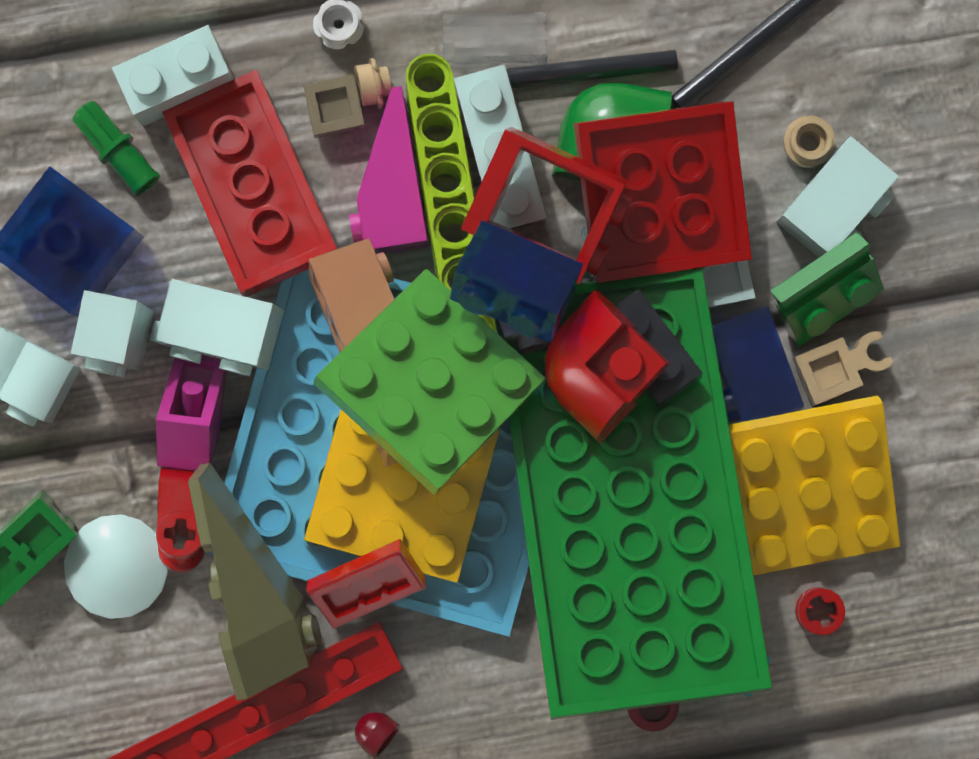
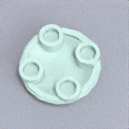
(115, 567)

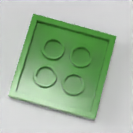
(429, 381)

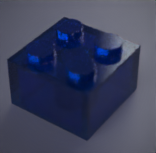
(65, 241)

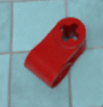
(176, 519)

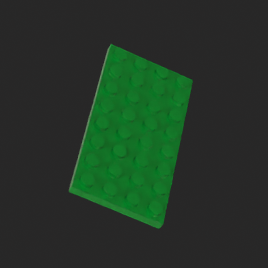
(640, 535)

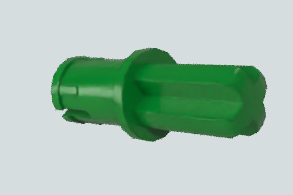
(115, 148)

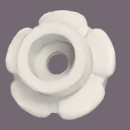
(338, 10)

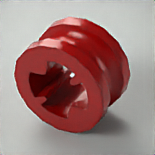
(814, 625)

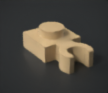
(834, 369)

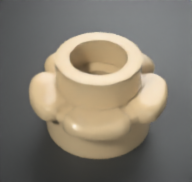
(372, 83)

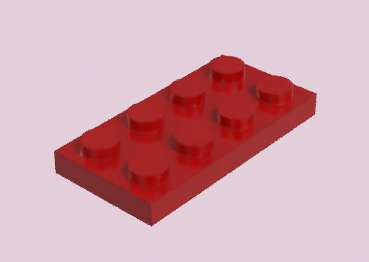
(249, 183)

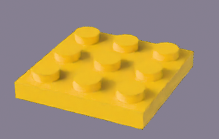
(815, 484)
(372, 505)

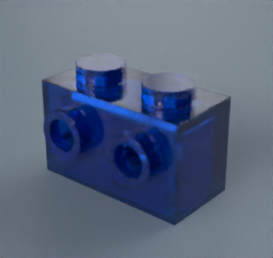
(515, 281)
(754, 368)

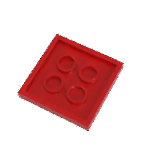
(682, 185)

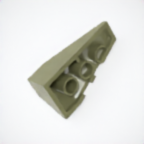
(265, 613)

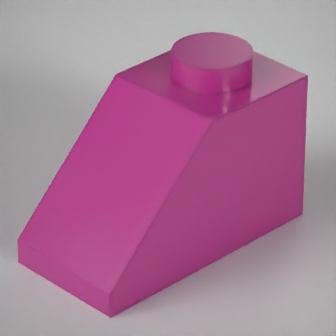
(190, 414)

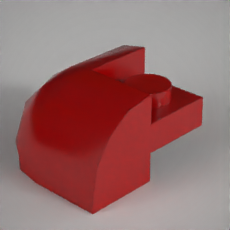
(600, 365)

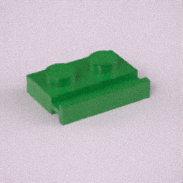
(828, 289)

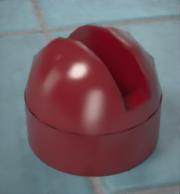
(375, 732)

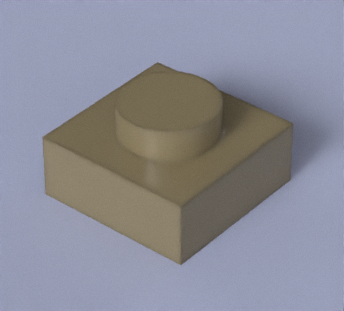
(334, 106)

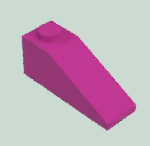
(389, 189)

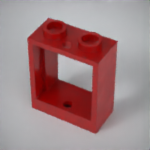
(502, 170)

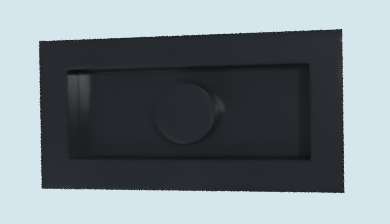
(682, 370)

